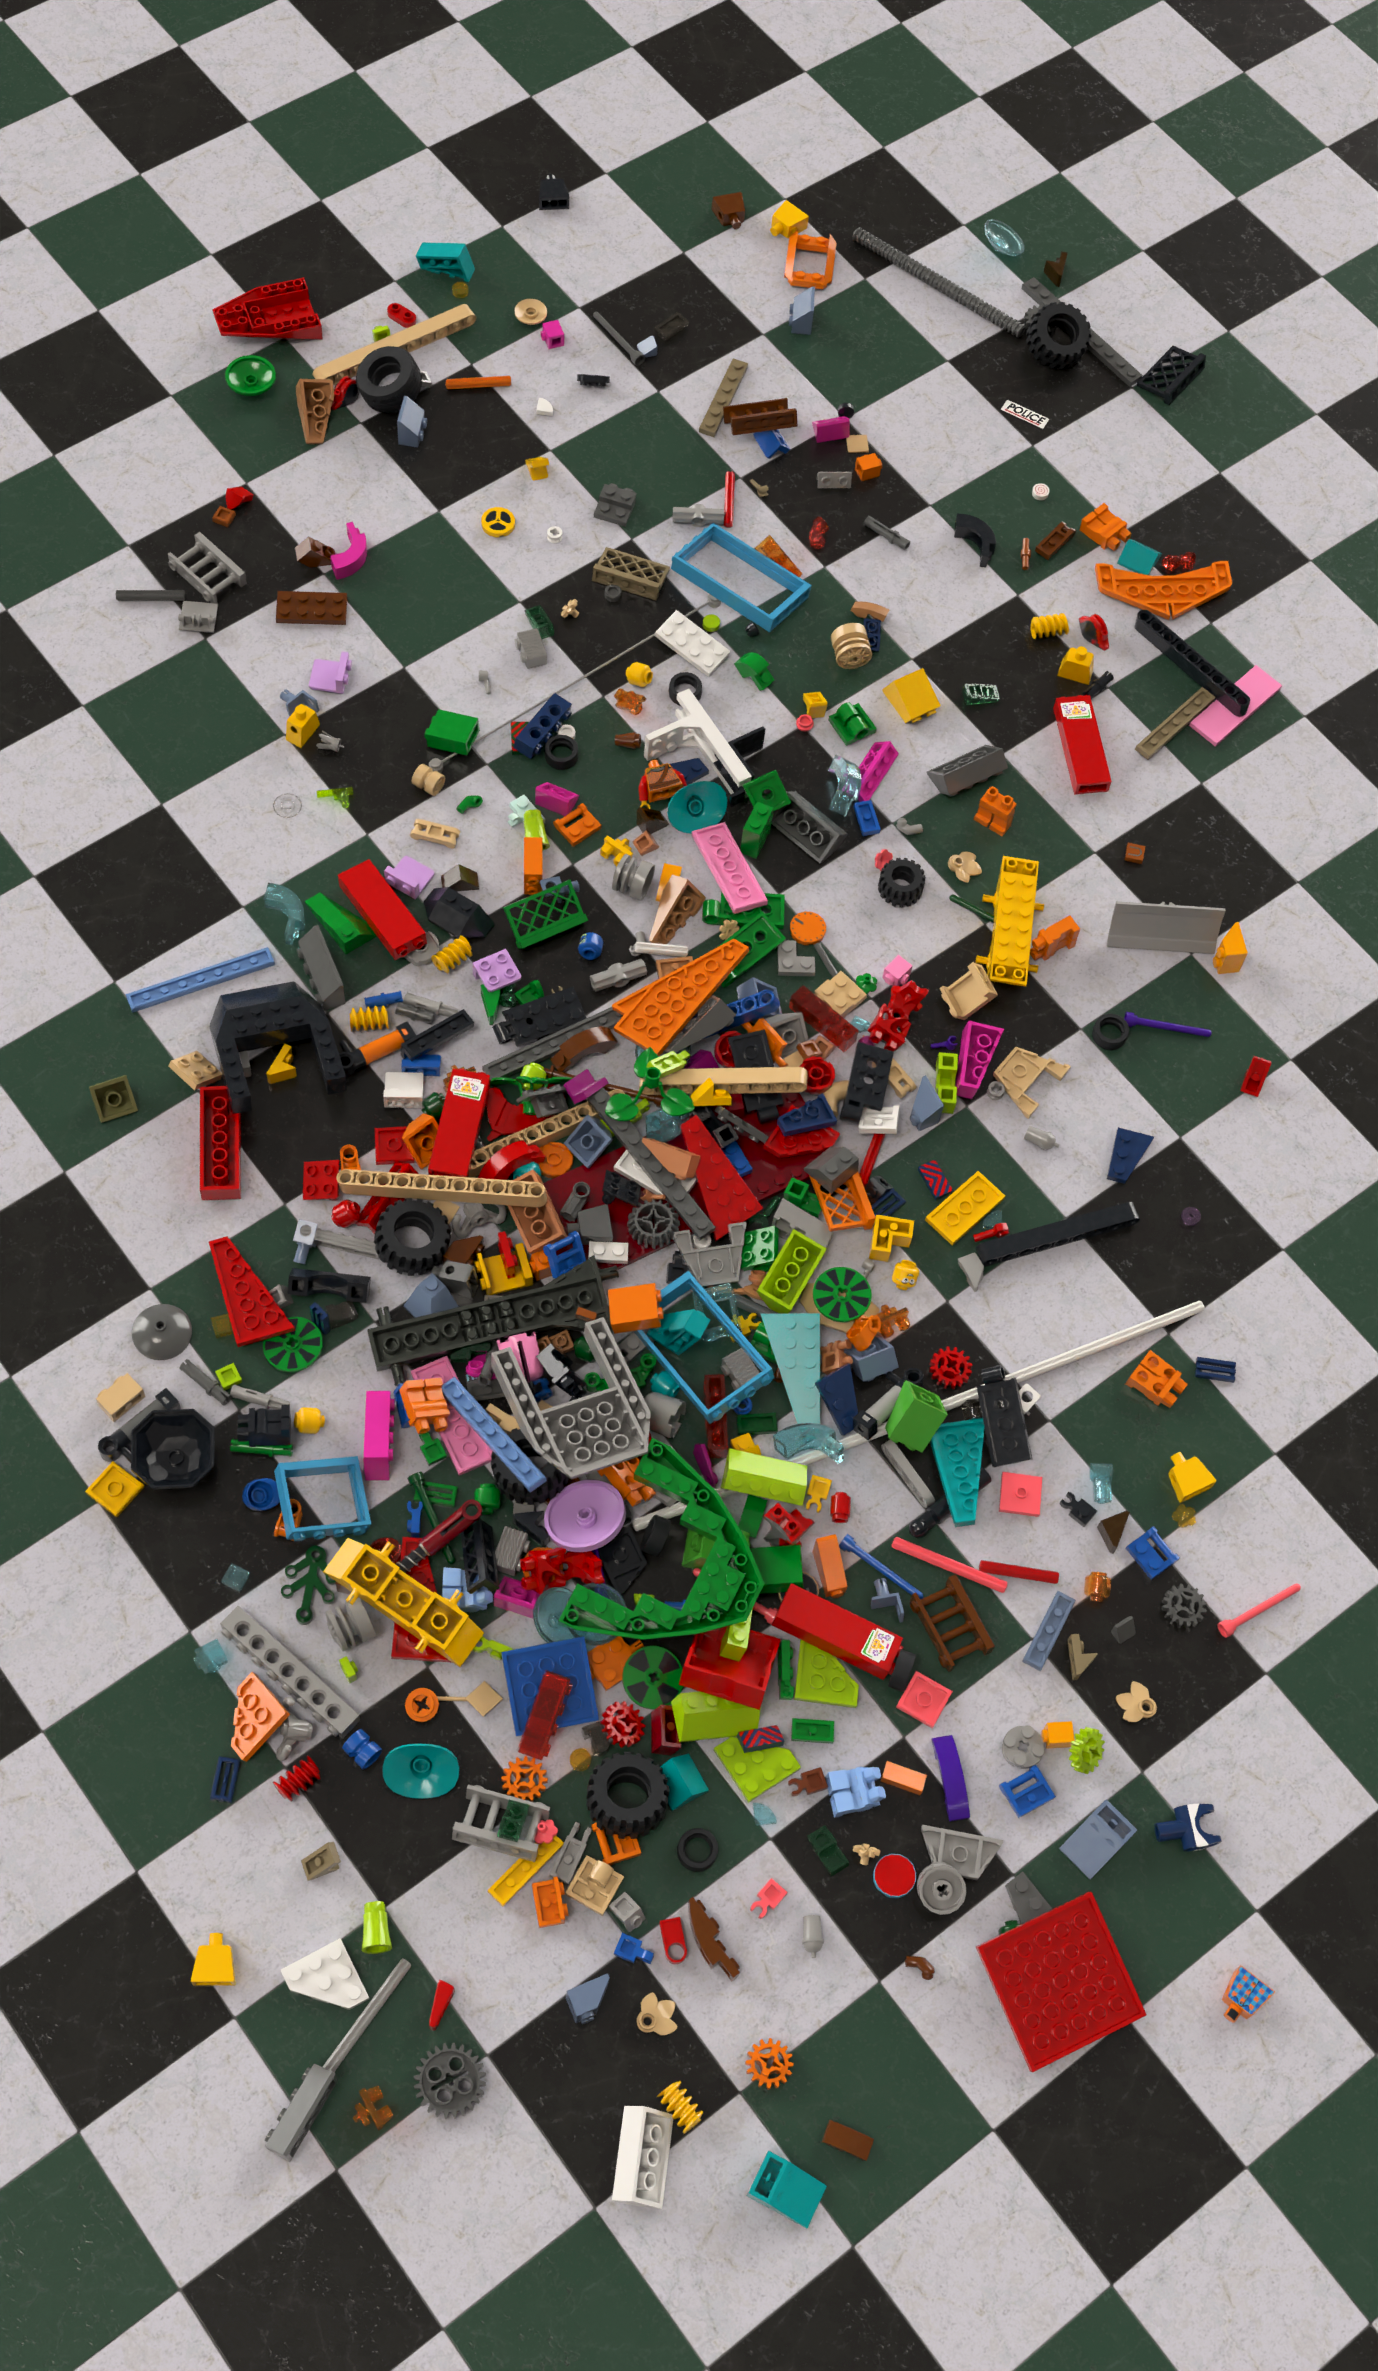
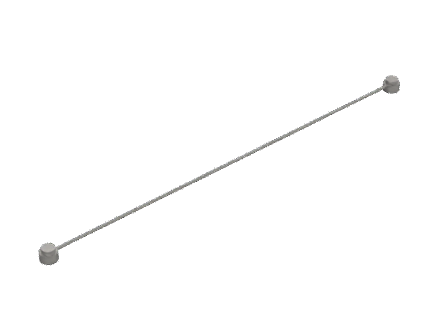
(437, 764)

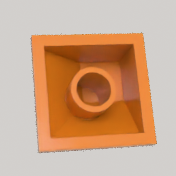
(420, 1138)

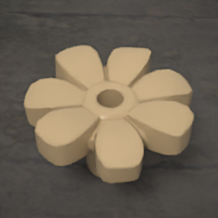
(570, 609)
(728, 929)
(865, 1852)

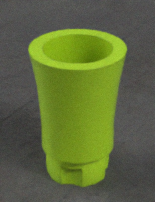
(535, 826)
(375, 1929)

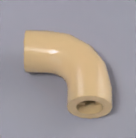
(835, 1094)

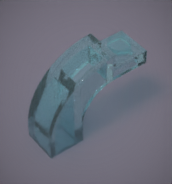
(848, 784)
(288, 902)
(808, 1436)

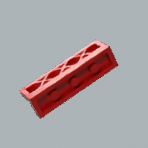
(375, 1210)

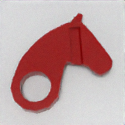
(505, 1117)

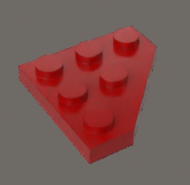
(801, 1143)

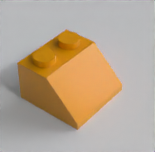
(1231, 952)

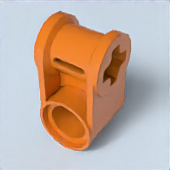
(349, 1163)
(863, 1331)
(279, 1528)

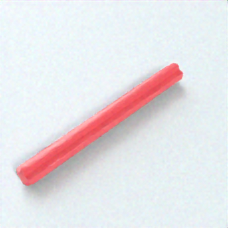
(949, 1564)

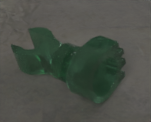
(507, 998)

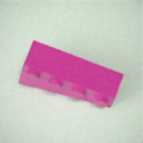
(975, 1054)
(378, 1435)

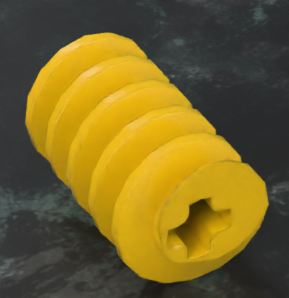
(1049, 624)
(451, 954)
(368, 1018)
(681, 2106)

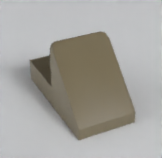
(1078, 1661)
(321, 1861)

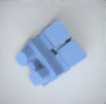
(455, 1579)
(854, 1790)

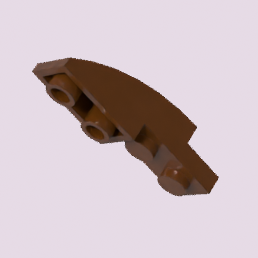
(704, 1933)

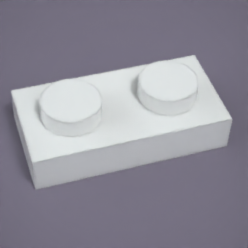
(609, 1252)

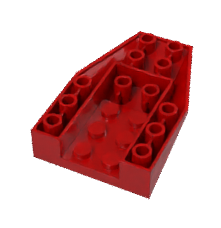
(270, 312)

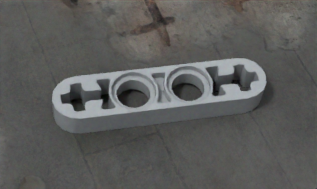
(908, 1473)

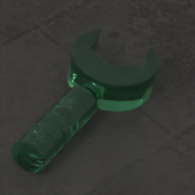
(759, 1218)

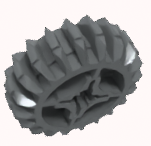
(667, 1222)

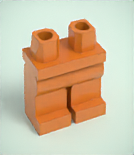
(1105, 528)
(996, 808)
(1054, 938)
(1155, 1379)
(425, 1404)
(622, 1478)

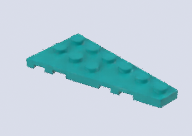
(797, 1354)
(958, 1459)

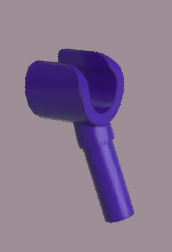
(950, 1046)

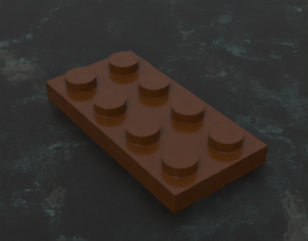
(311, 608)

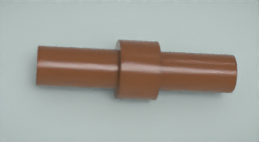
(1025, 554)

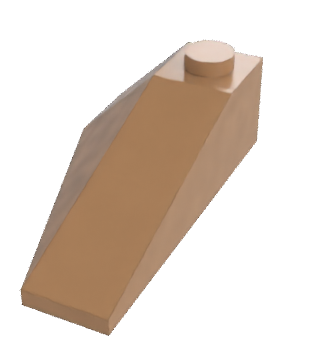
(314, 406)
(677, 904)

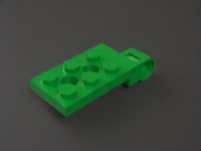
(716, 912)
(759, 949)

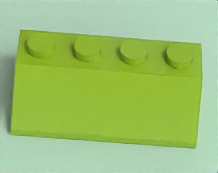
(790, 1272)
(765, 1477)
(711, 1717)

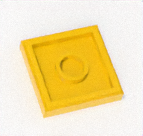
(114, 1489)

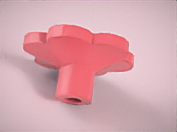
(882, 858)
(545, 1832)

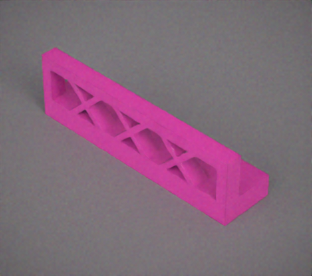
(877, 769)

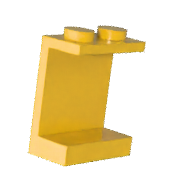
(494, 1275)

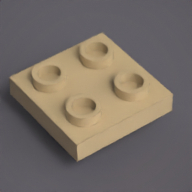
(195, 1070)
(594, 1885)

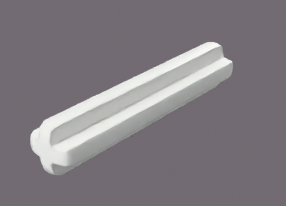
(661, 949)

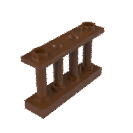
(760, 416)
(962, 1606)

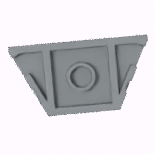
(962, 1850)

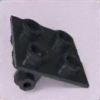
(621, 1188)

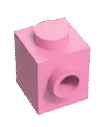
(897, 971)

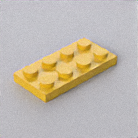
(965, 1208)

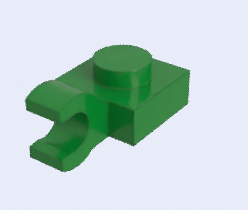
(432, 1449)

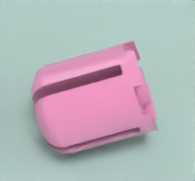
(528, 1350)

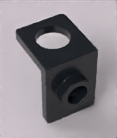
(876, 1188)

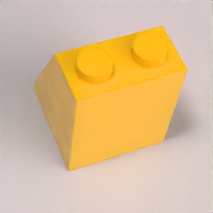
(912, 696)

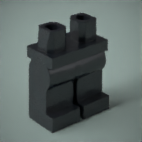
(558, 1367)
(265, 1427)

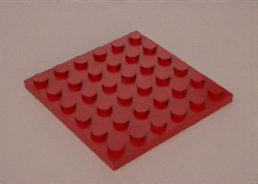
(1061, 1981)

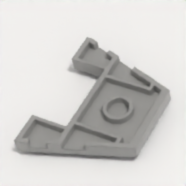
(713, 1264)

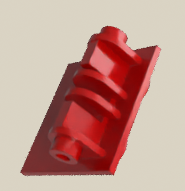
(321, 1180)

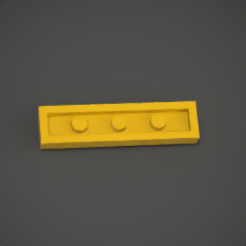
(522, 1871)

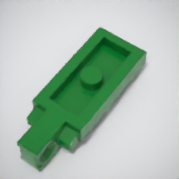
(785, 1672)

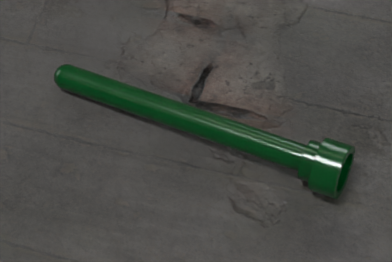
(980, 912)
(417, 1481)

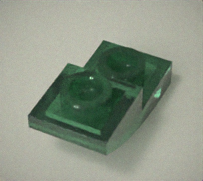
(513, 1821)

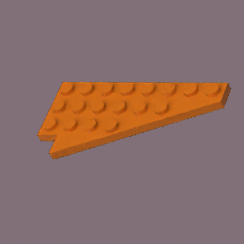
(665, 1006)

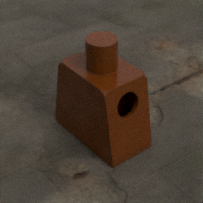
(729, 209)

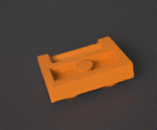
(579, 830)
(626, 1848)

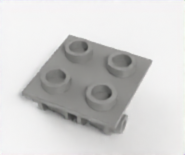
(198, 616)

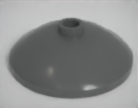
(163, 1342)

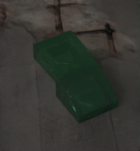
(463, 1354)
(827, 1850)

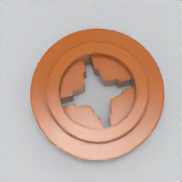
(420, 1695)

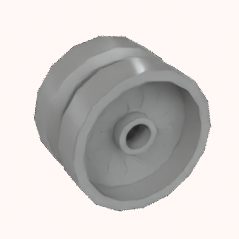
(941, 1901)

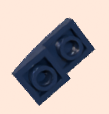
(873, 632)

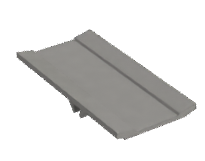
(1165, 927)

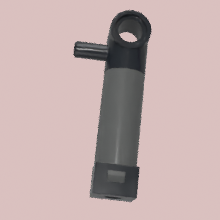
(122, 1437)

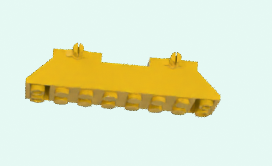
(1013, 922)
(404, 1600)

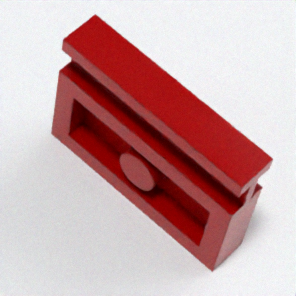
(509, 1260)

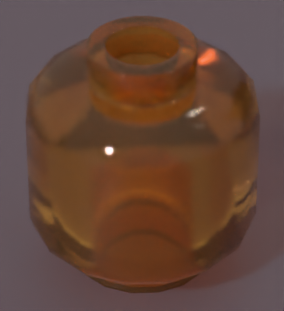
(1097, 1586)

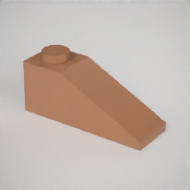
(674, 1159)

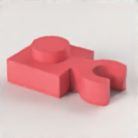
(770, 1896)

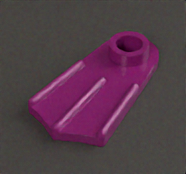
(704, 1463)

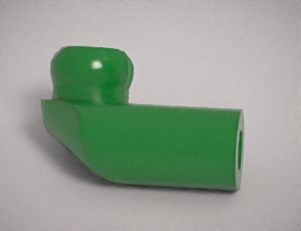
(469, 802)

